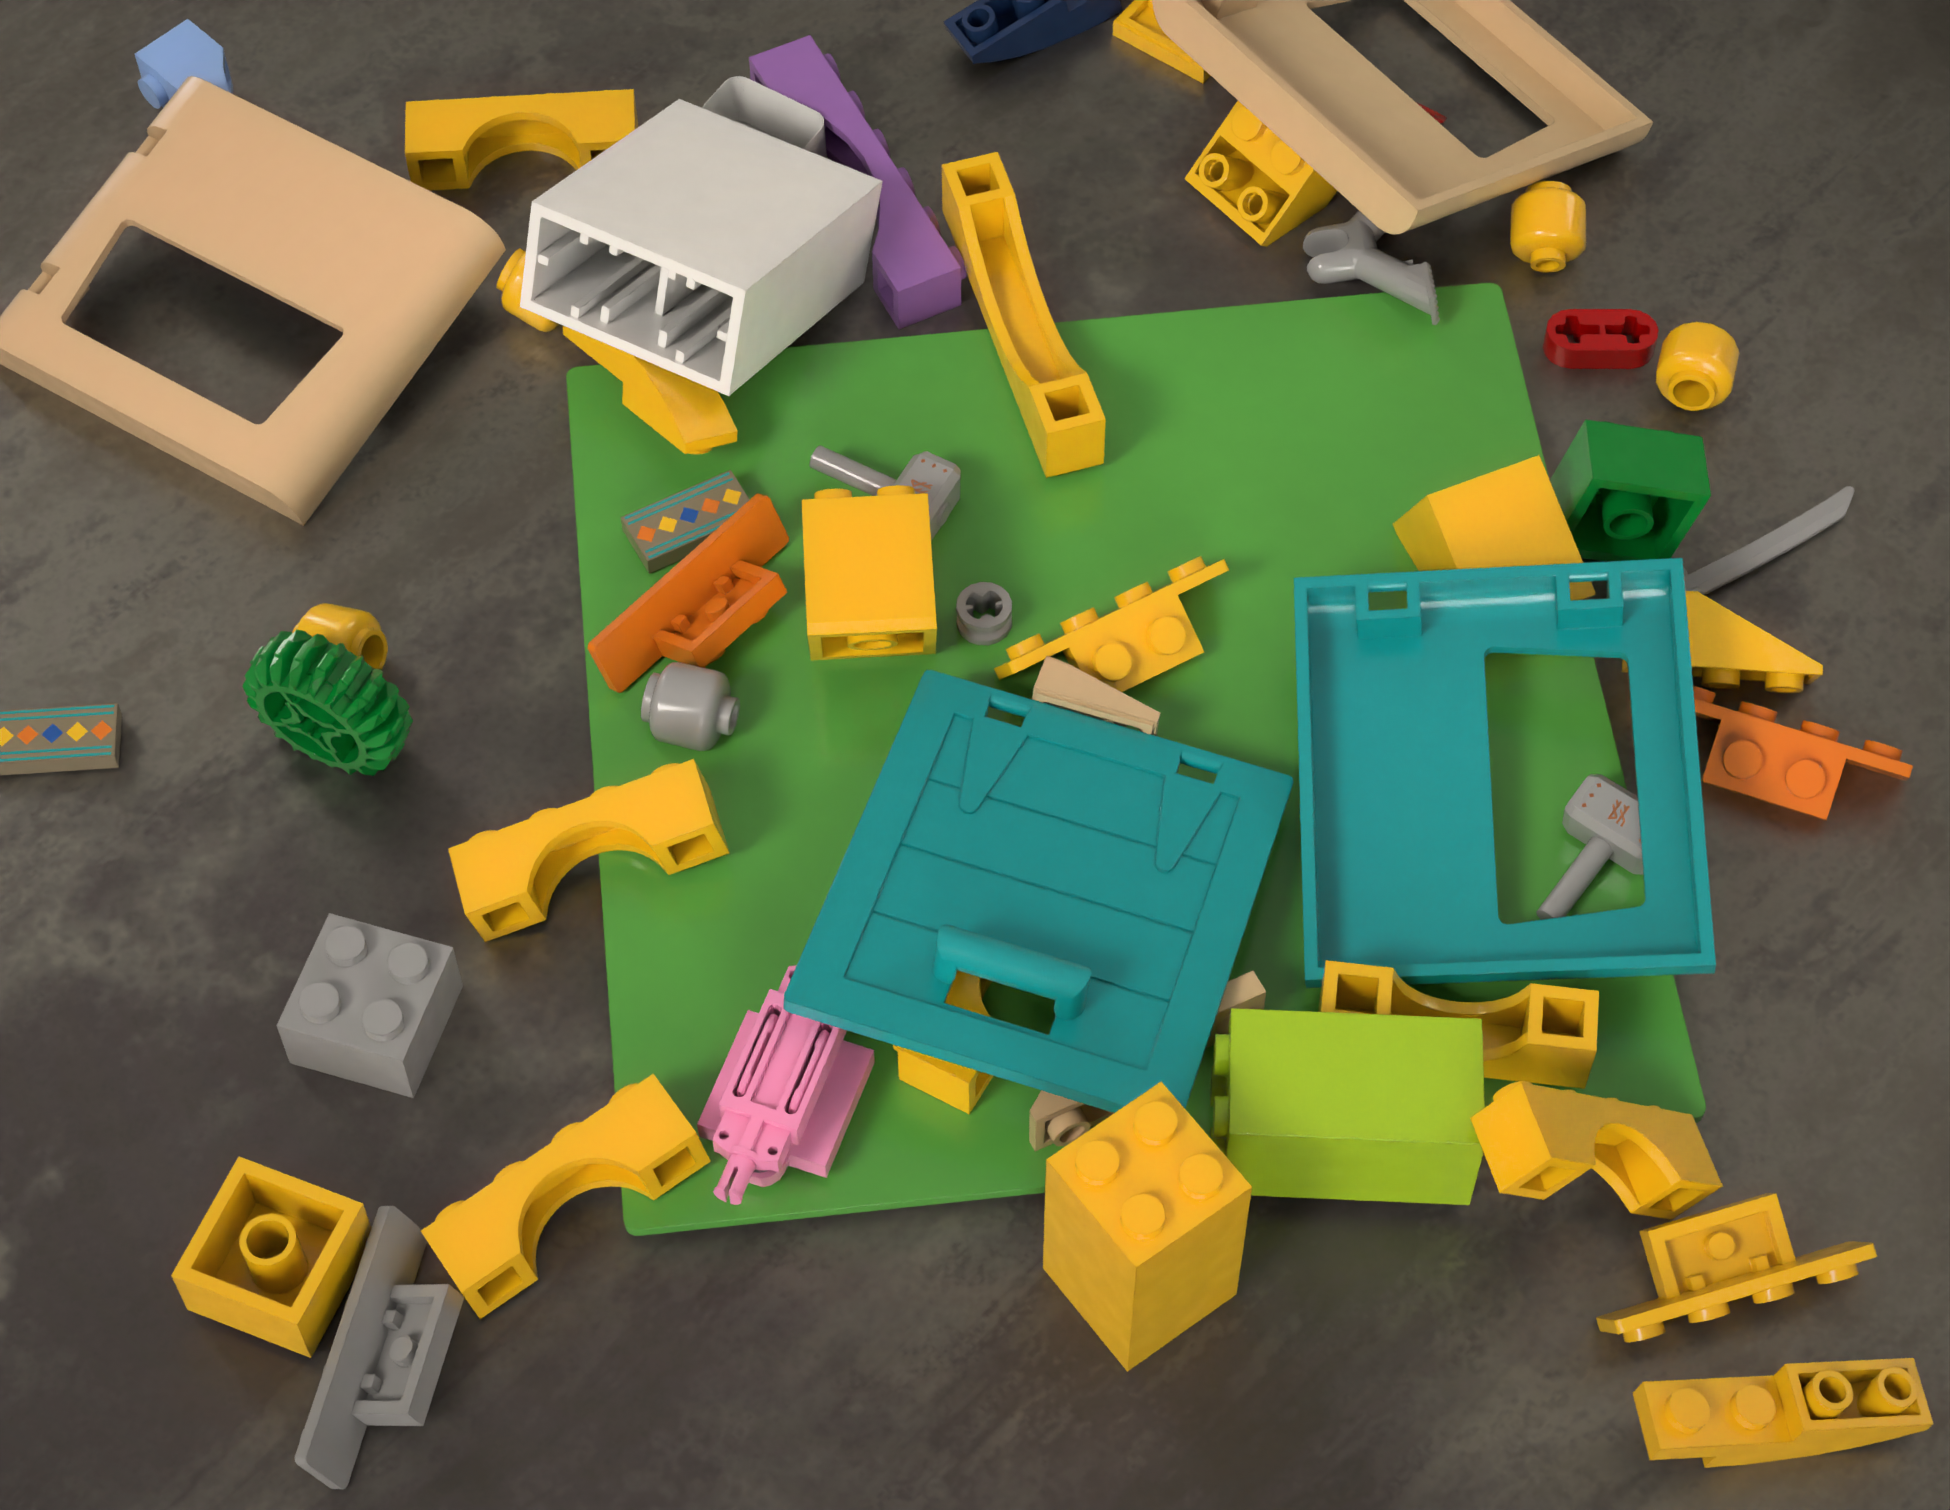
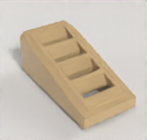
(1077, 691)

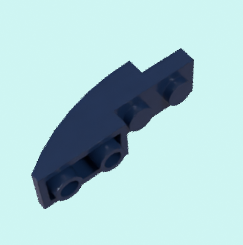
(1019, 27)

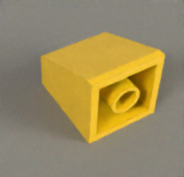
(1492, 522)
(868, 574)

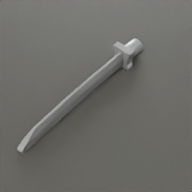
(1770, 545)

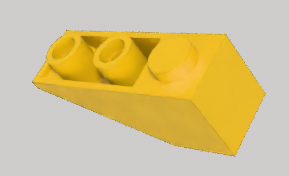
(1733, 649)

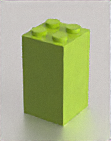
(1350, 1104)

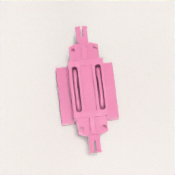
(782, 1097)

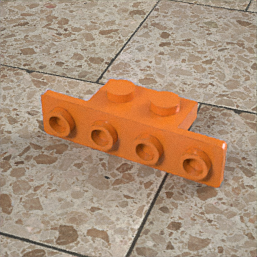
(700, 601)
(1782, 763)

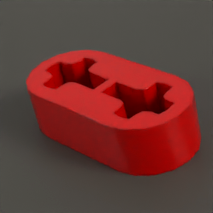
(1600, 338)

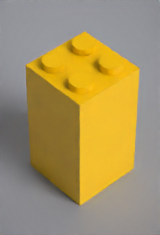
(1144, 1225)

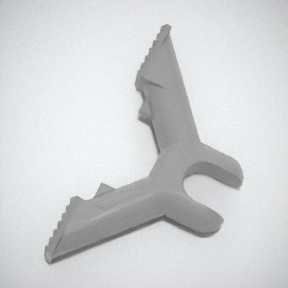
(1351, 253)

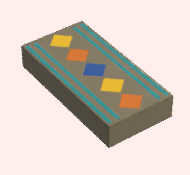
(682, 521)
(60, 738)

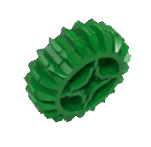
(327, 702)

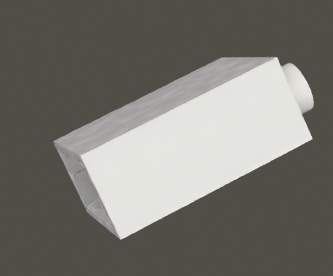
(699, 245)

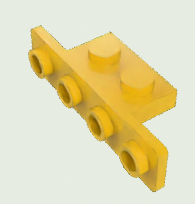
(1130, 643)
(1725, 1257)

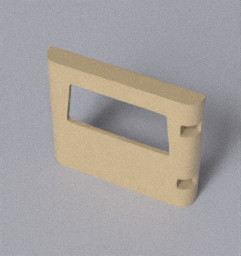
(1376, 138)
(293, 222)

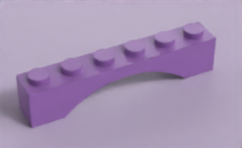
(910, 260)

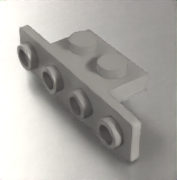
(382, 1353)

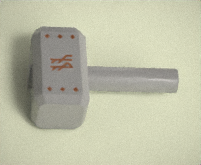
(923, 472)
(1608, 823)

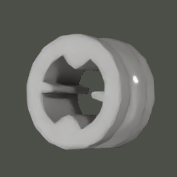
(980, 598)

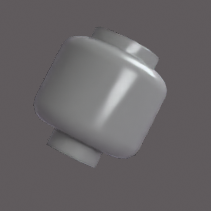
(689, 706)

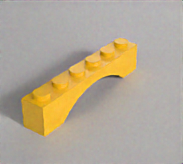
(1044, 377)

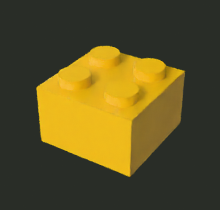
(273, 1256)

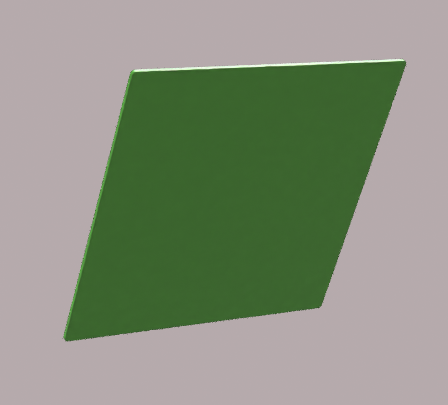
(1227, 437)

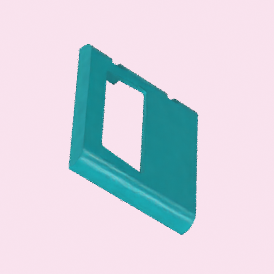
(1403, 774)

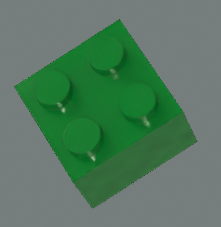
(1631, 490)

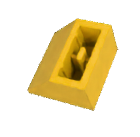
(1258, 178)

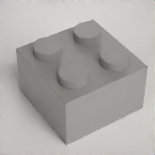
(370, 1005)

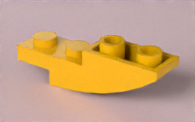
(674, 406)
(1782, 1415)

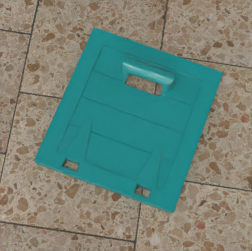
(1051, 867)

